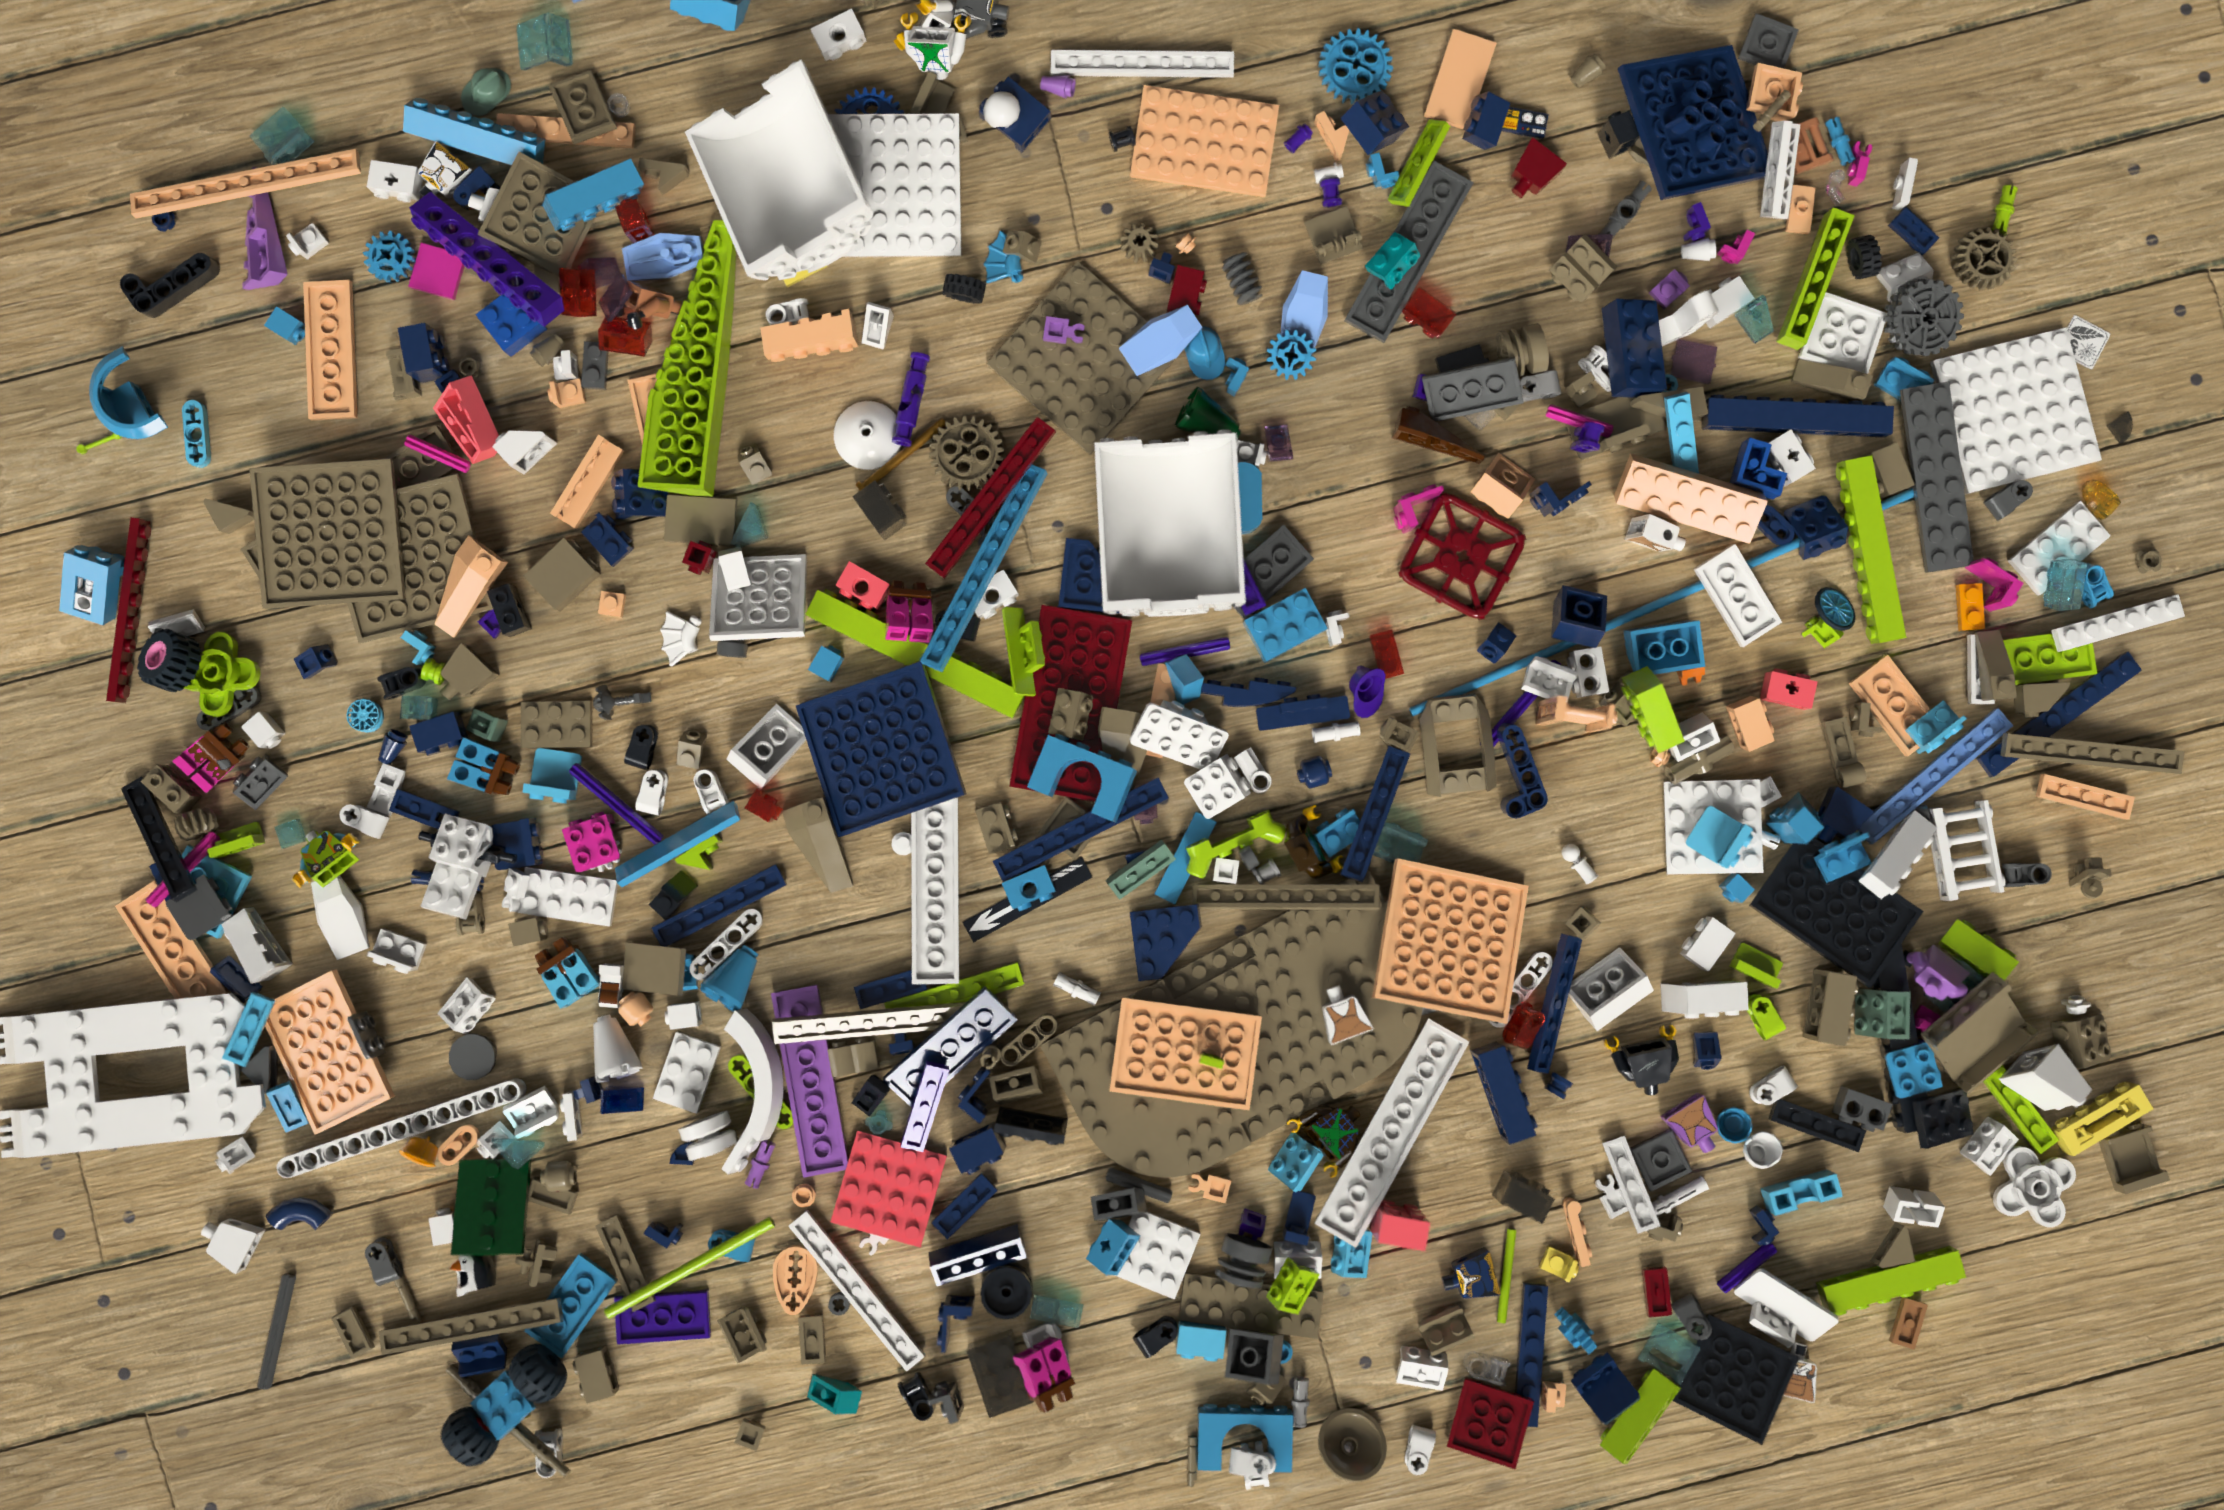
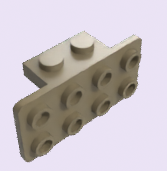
(1628, 425)

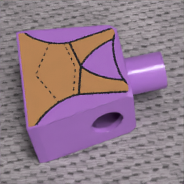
(1692, 1122)

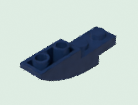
(1258, 692)

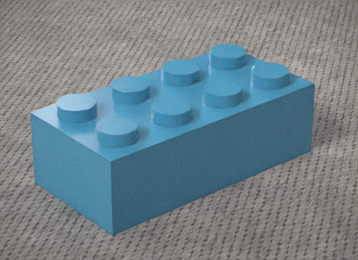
(593, 195)

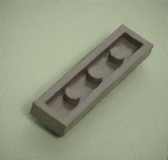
(623, 1258)

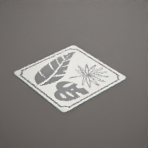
(2086, 341)

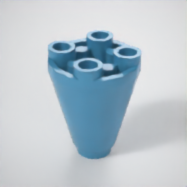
(731, 979)

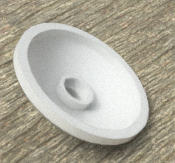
(866, 451)

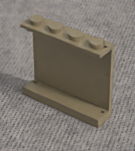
(1979, 1033)

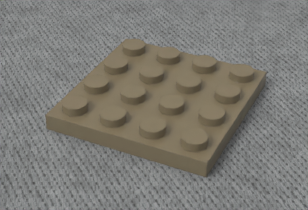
(522, 224)

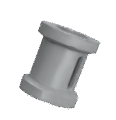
(1266, 872)

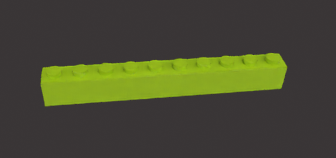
(871, 632)

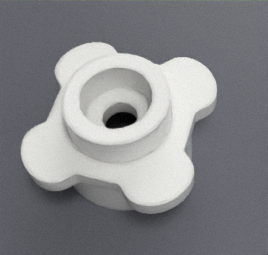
(2076, 1004)

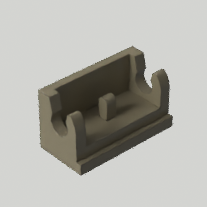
(404, 385)

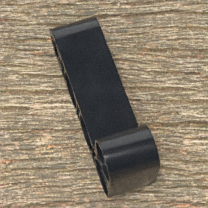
(205, 268)

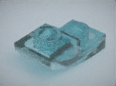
(1056, 1311)

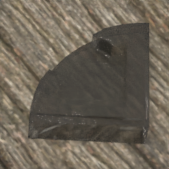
(2121, 427)

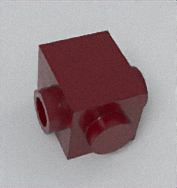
(699, 557)

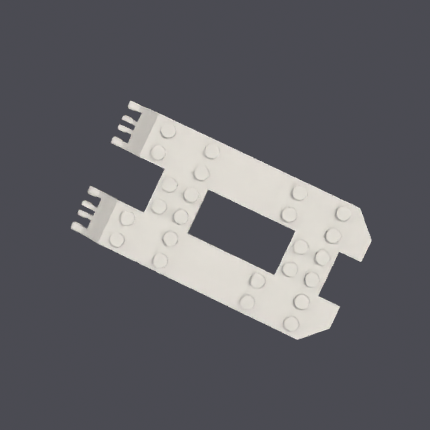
(84, 1123)

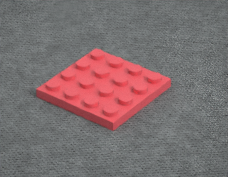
(888, 1189)

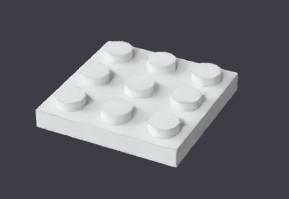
(1844, 334)
(1159, 1254)

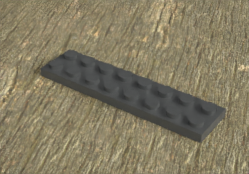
(1425, 225)
(1936, 477)

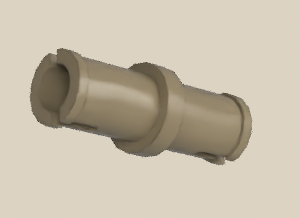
(991, 1054)

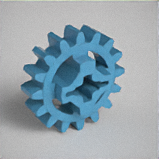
(400, 256)
(1280, 352)
(1575, 1330)

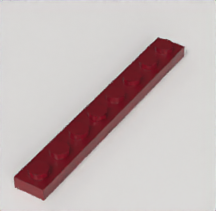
(990, 497)
(127, 616)

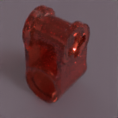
(1522, 1027)

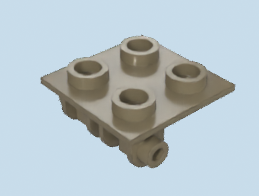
(1333, 235)

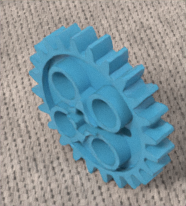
(1362, 47)

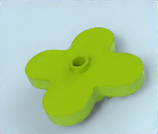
(222, 674)

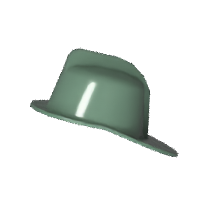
(485, 91)

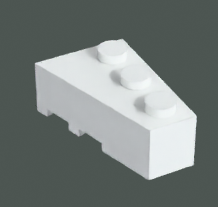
(255, 946)
(1705, 998)

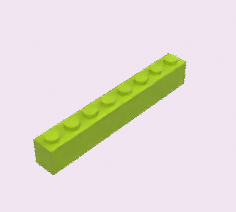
(1870, 550)

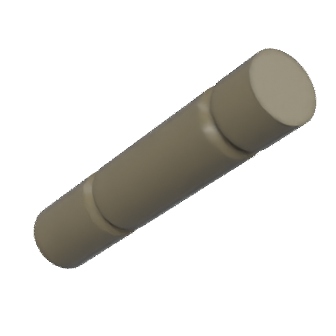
(1772, 110)
(407, 1299)
(1192, 1460)

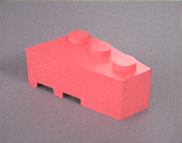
(467, 419)

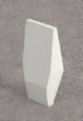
(340, 918)

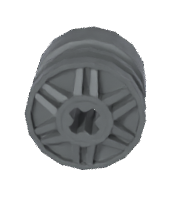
(1242, 1266)

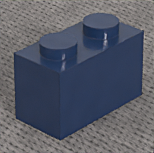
(1486, 120)
(438, 733)

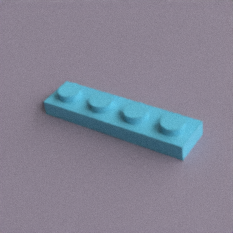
(1681, 432)

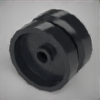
(1007, 1304)

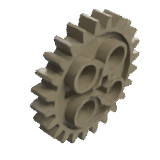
(954, 436)

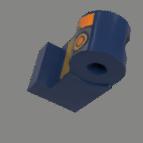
(476, 183)

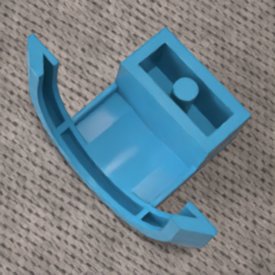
(124, 408)

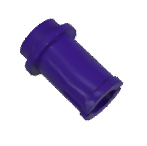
(1298, 138)

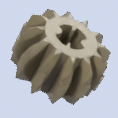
(1146, 236)
(196, 824)

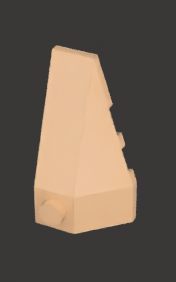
(469, 580)

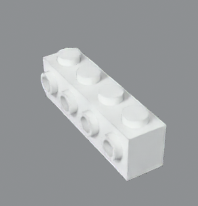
(1898, 854)

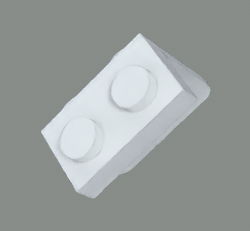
(1217, 786)

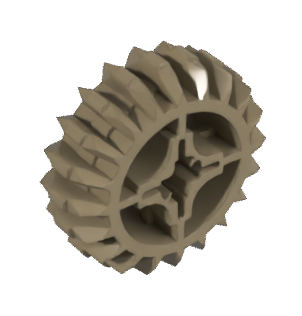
(1969, 250)

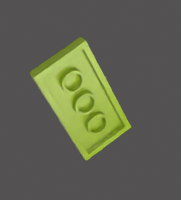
(2037, 659)

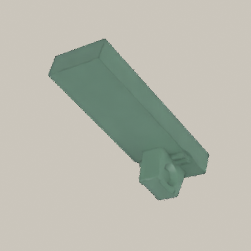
(1140, 869)

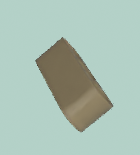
(1020, 1047)

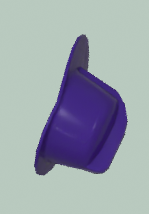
(1368, 690)

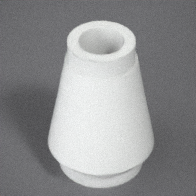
(1699, 250)

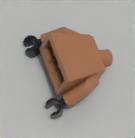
(648, 302)

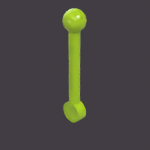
(82, 449)

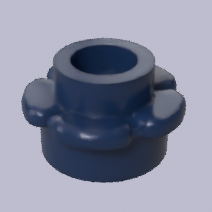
(164, 226)

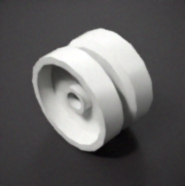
(709, 1138)

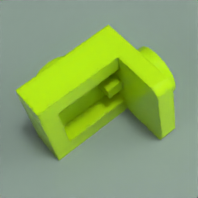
(1821, 631)

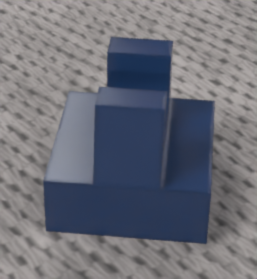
(1162, 268)
(901, 1046)
(589, 1089)

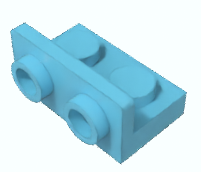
(1351, 1261)

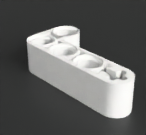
(1688, 318)

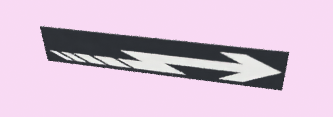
(1002, 912)

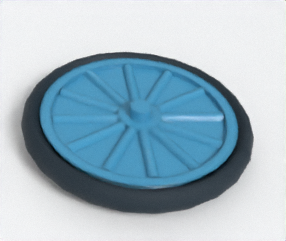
(1835, 609)

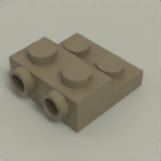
(1582, 268)

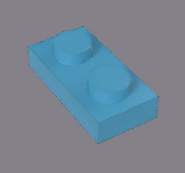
(287, 1106)

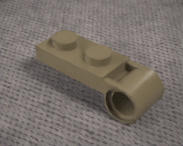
(1842, 753)

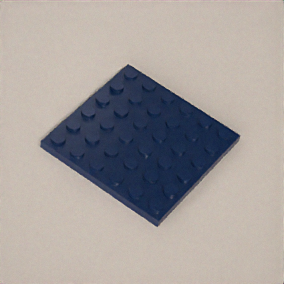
(881, 749)

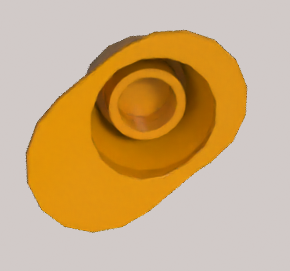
(420, 1151)

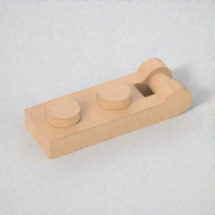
(1577, 1230)

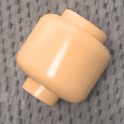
(635, 1009)

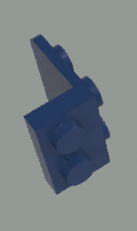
(633, 500)
(1547, 502)
(1817, 526)
(521, 839)
(1605, 1388)

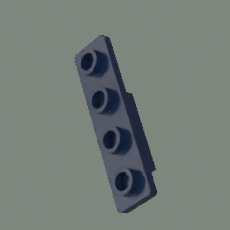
(1303, 712)

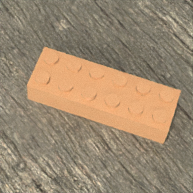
(1690, 498)

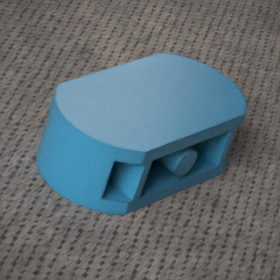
(1250, 496)

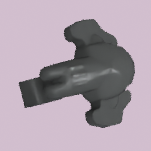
(604, 702)

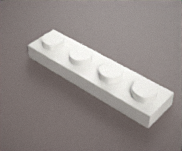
(1631, 1184)

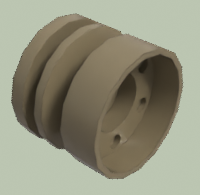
(1528, 349)

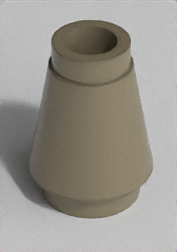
(1588, 70)
(546, 350)

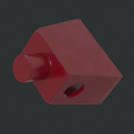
(1536, 169)

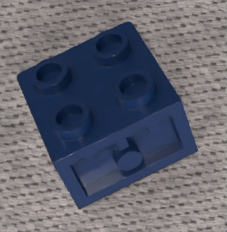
(974, 1107)
(954, 1306)

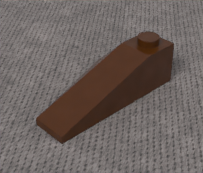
(1426, 433)

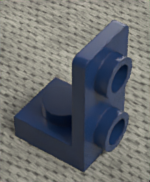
(1299, 1217)

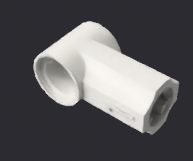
(1252, 768)

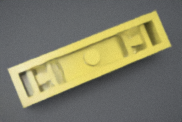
(2125, 1097)

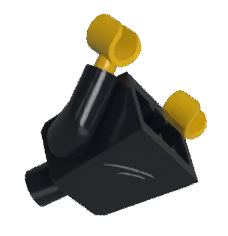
(1647, 1061)

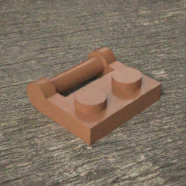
(1805, 155)

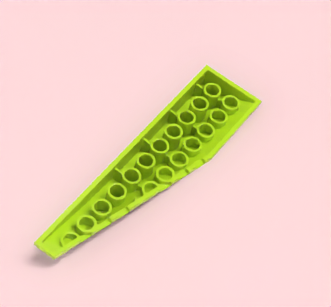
(691, 385)

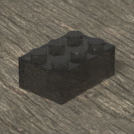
(996, 1373)

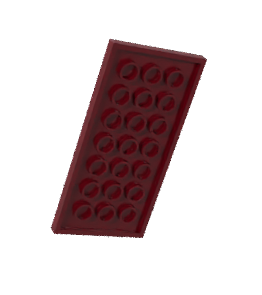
(1084, 656)

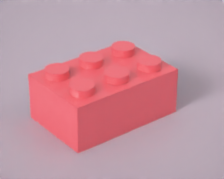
(1400, 1225)

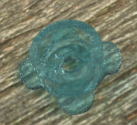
(879, 1117)

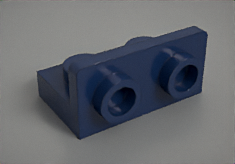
(607, 539)
(480, 1355)

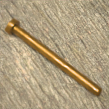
(902, 455)

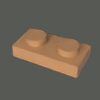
(1908, 1322)

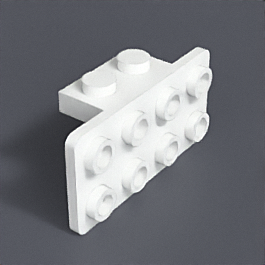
(1179, 734)
(1783, 1310)

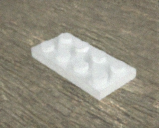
(2068, 537)
(1737, 595)
(569, 896)

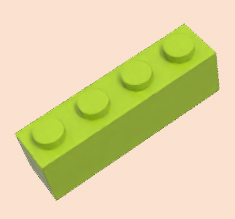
(1640, 1418)

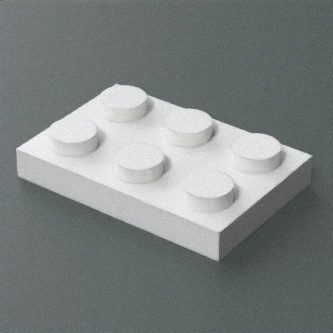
(686, 1072)

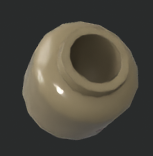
(559, 1176)

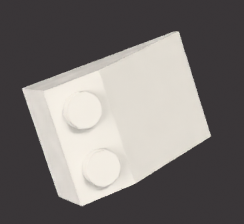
(767, 746)

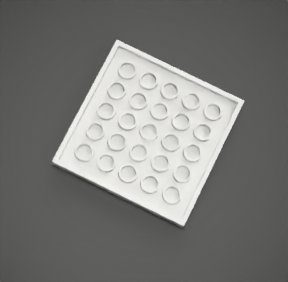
(909, 180)
(2018, 410)

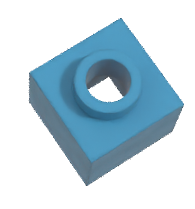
(1736, 888)

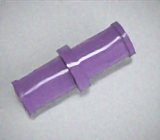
(760, 1163)

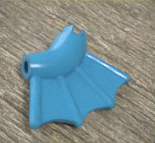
(1000, 264)

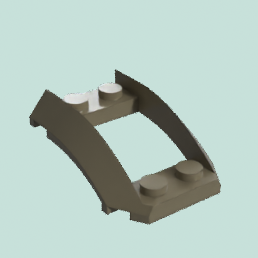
(1460, 778)

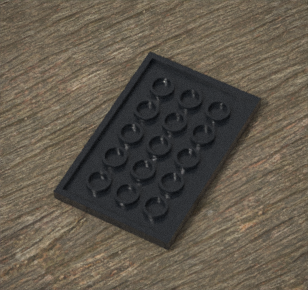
(1835, 917)

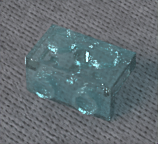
(1399, 844)

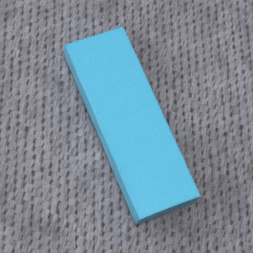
(248, 1029)

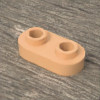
(459, 1144)

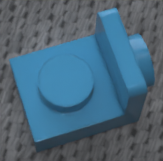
(1235, 380)

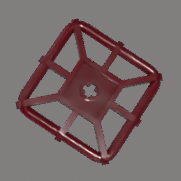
(1476, 551)

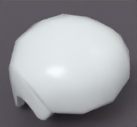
(1001, 109)
(1762, 1150)

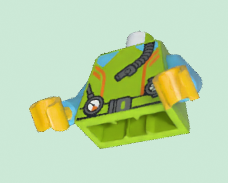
(325, 857)

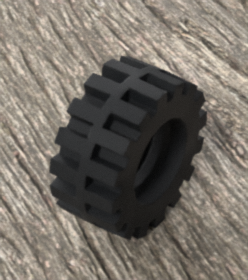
(1864, 257)
(964, 288)

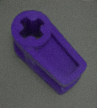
(1589, 437)

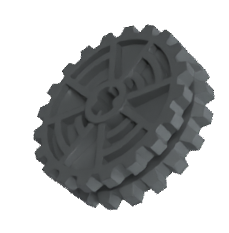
(1940, 315)

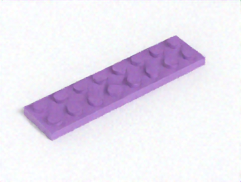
(811, 1089)

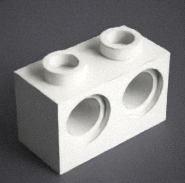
(1595, 672)

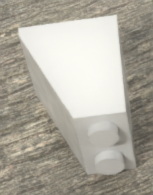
(2047, 1079)

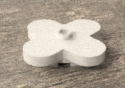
(2019, 1192)

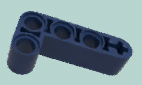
(1518, 768)

